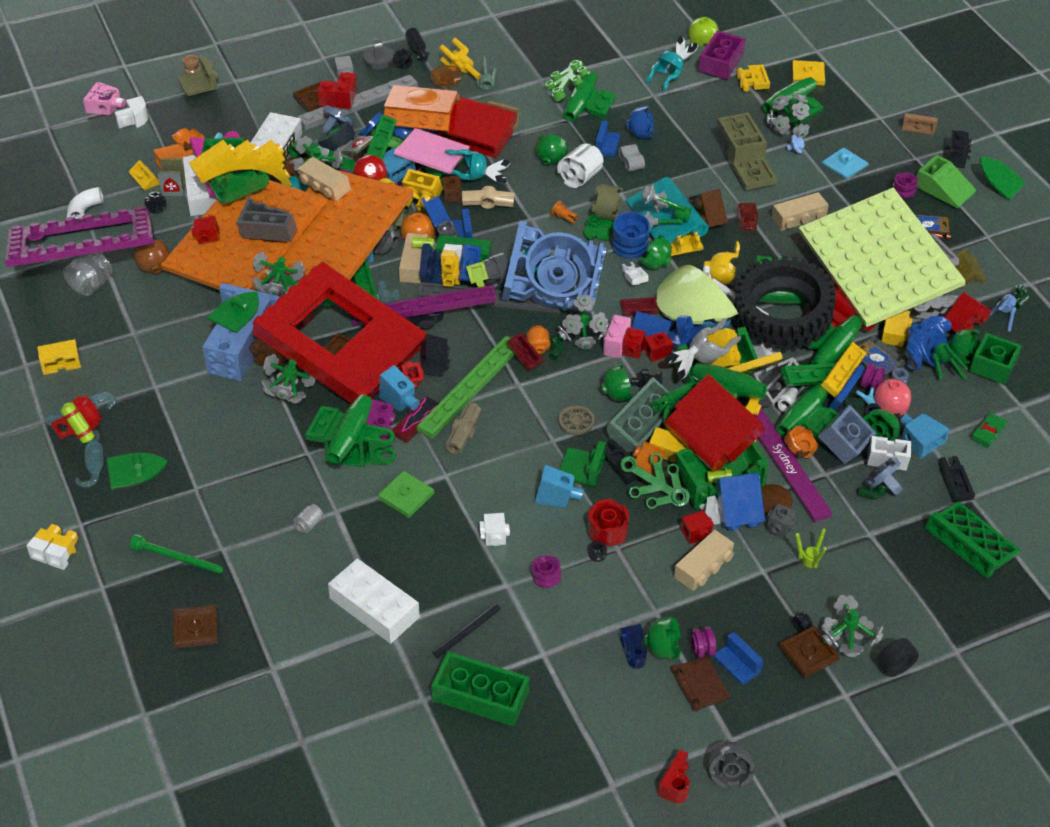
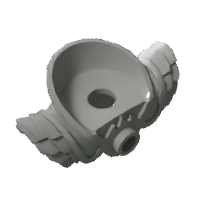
(933, 307)

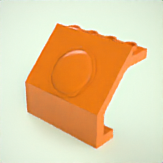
(421, 107)

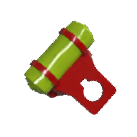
(80, 417)

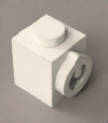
(494, 529)

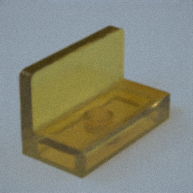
(969, 267)

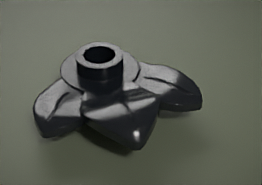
(426, 320)

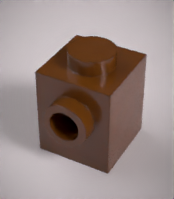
(451, 189)

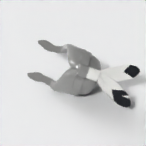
(700, 349)

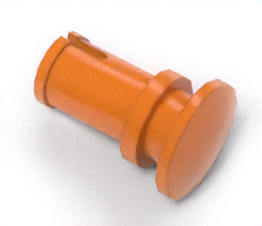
(562, 211)

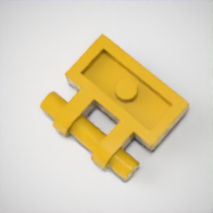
(757, 79)

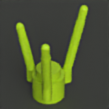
(811, 555)

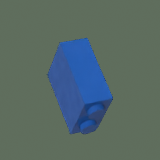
(740, 500)

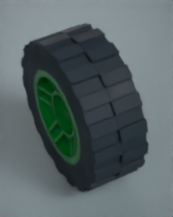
(337, 136)

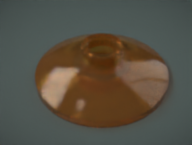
(446, 75)

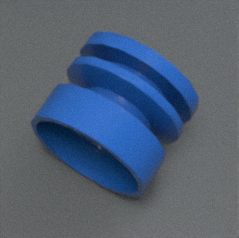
(630, 235)

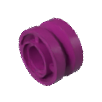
(905, 184)
(872, 376)
(546, 571)
(703, 642)

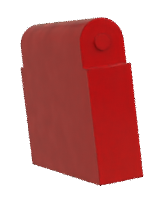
(480, 126)
(714, 424)

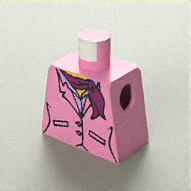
(103, 99)

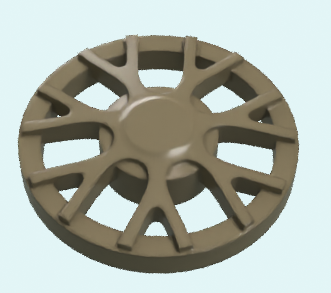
(576, 420)

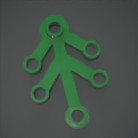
(658, 483)

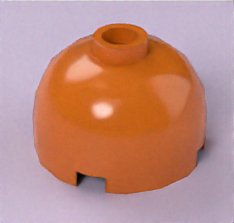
(418, 224)

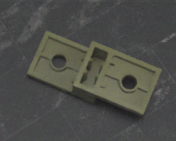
(747, 151)

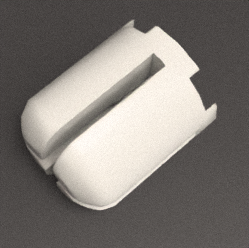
(580, 165)

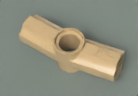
(488, 197)

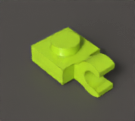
(477, 273)

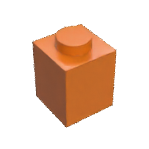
(643, 454)

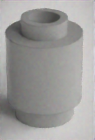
(308, 518)

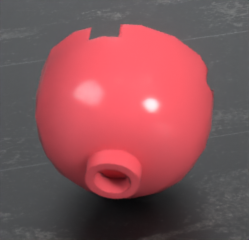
(893, 396)

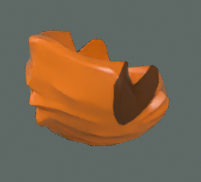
(182, 137)
(801, 442)

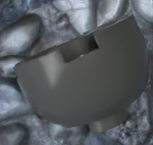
(731, 765)

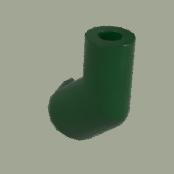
(1021, 295)
(557, 347)
(874, 493)

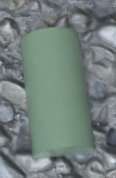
(637, 418)

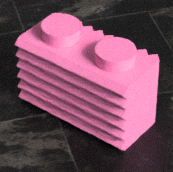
(614, 337)

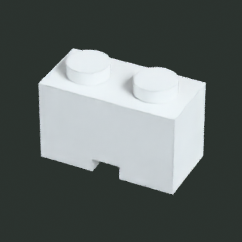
(883, 450)

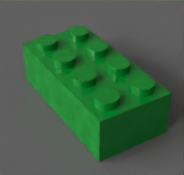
(480, 688)

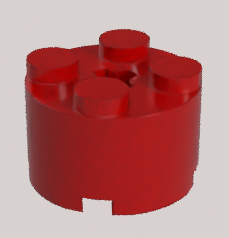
(608, 522)

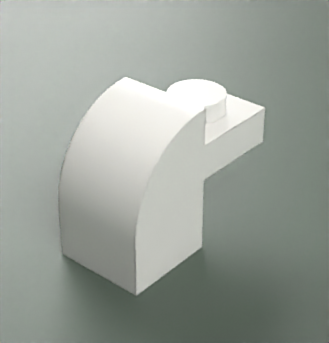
(134, 114)

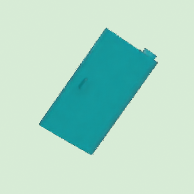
(669, 230)

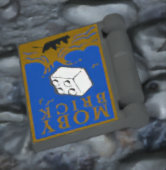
(881, 355)

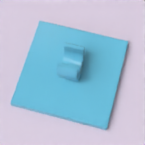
(845, 163)

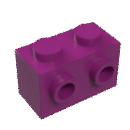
(381, 416)

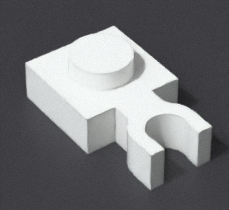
(634, 275)

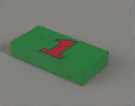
(989, 430)

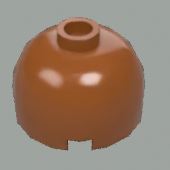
(151, 256)

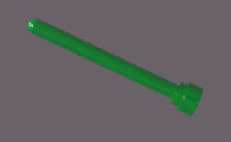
(139, 543)

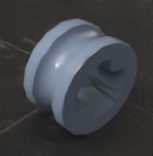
(900, 372)

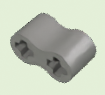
(631, 157)

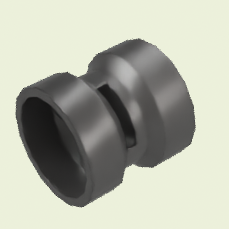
(447, 228)

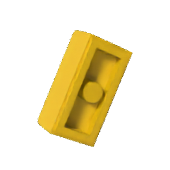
(144, 175)

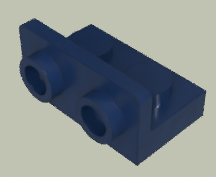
(430, 265)

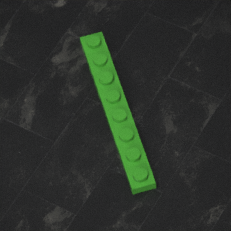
(466, 390)

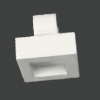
(712, 509)

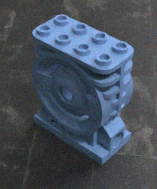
(553, 290)

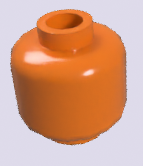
(539, 338)

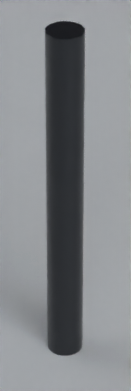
(466, 630)

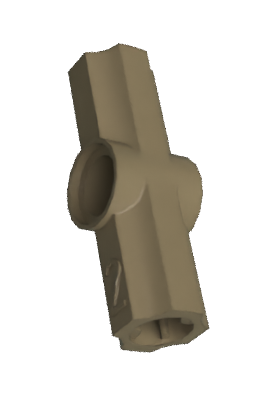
(463, 428)

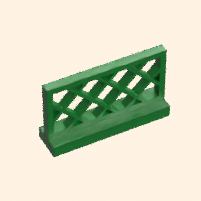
(966, 546)

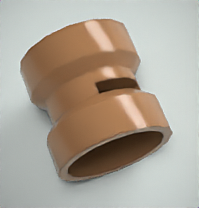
(191, 64)

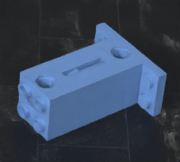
(228, 352)

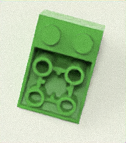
(944, 182)

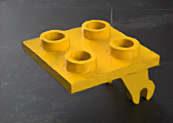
(686, 244)

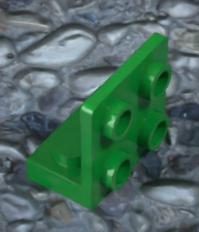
(585, 465)

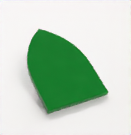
(1001, 177)
(236, 311)
(134, 468)

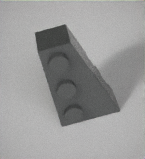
(266, 223)
(773, 379)

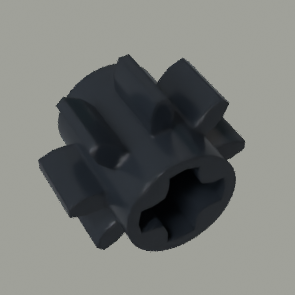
(403, 58)
(155, 202)

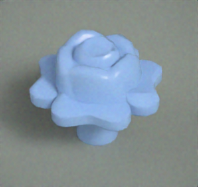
(796, 143)

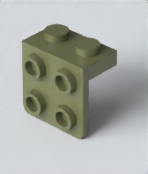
(201, 80)

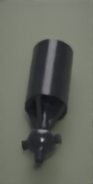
(417, 43)

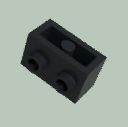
(959, 148)
(434, 355)

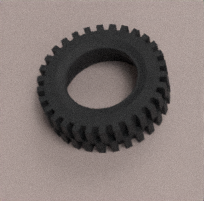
(787, 276)

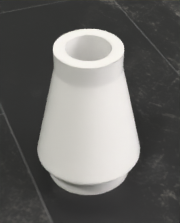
(787, 399)

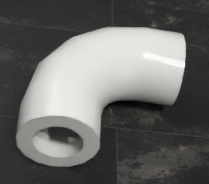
(83, 201)

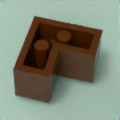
(710, 207)

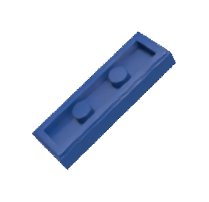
(847, 387)

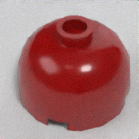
(370, 167)

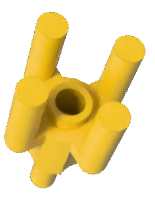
(459, 59)

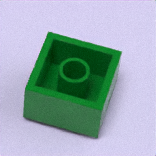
(995, 358)

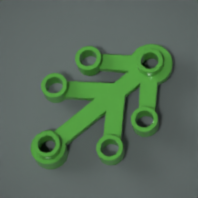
(564, 77)

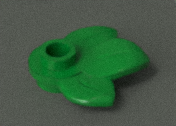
(598, 228)

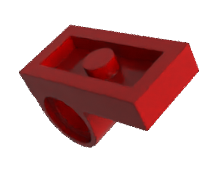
(676, 778)

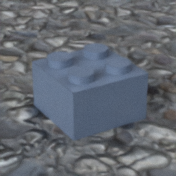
(847, 434)

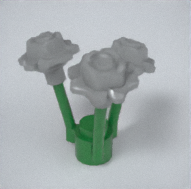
(659, 202)

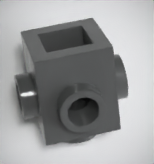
(781, 521)

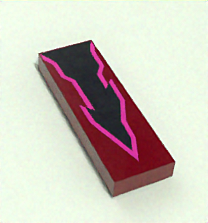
(407, 427)

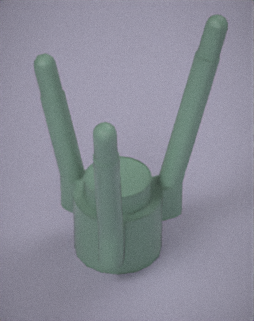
(485, 80)

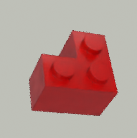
(339, 93)
(967, 312)

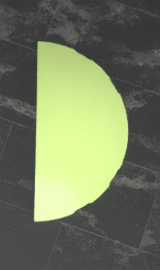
(693, 294)

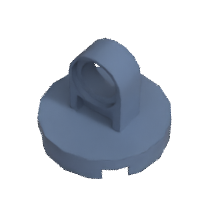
(335, 118)
(883, 473)

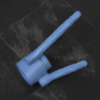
(1006, 305)

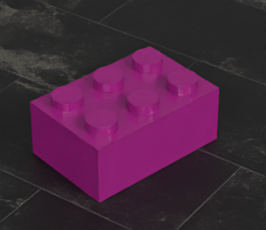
(722, 54)

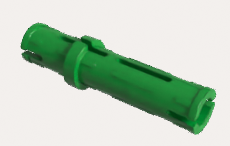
(673, 396)

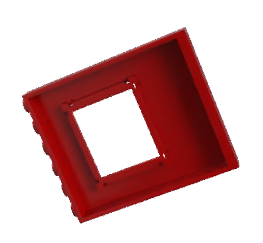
(358, 365)

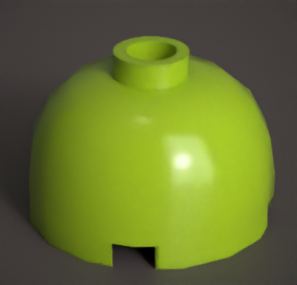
(702, 31)

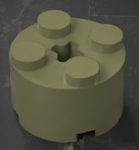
(607, 202)

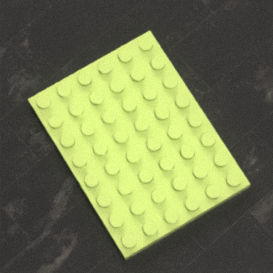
(881, 257)

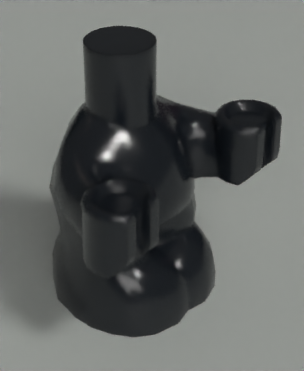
(645, 377)

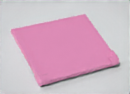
(429, 150)

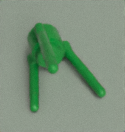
(944, 353)

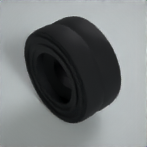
(897, 657)

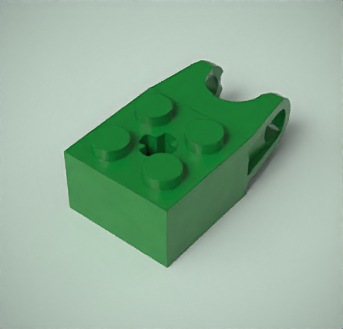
(369, 448)

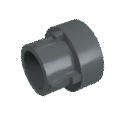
(496, 269)

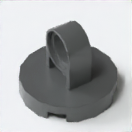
(378, 55)
(386, 241)

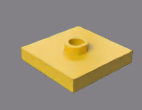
(807, 69)

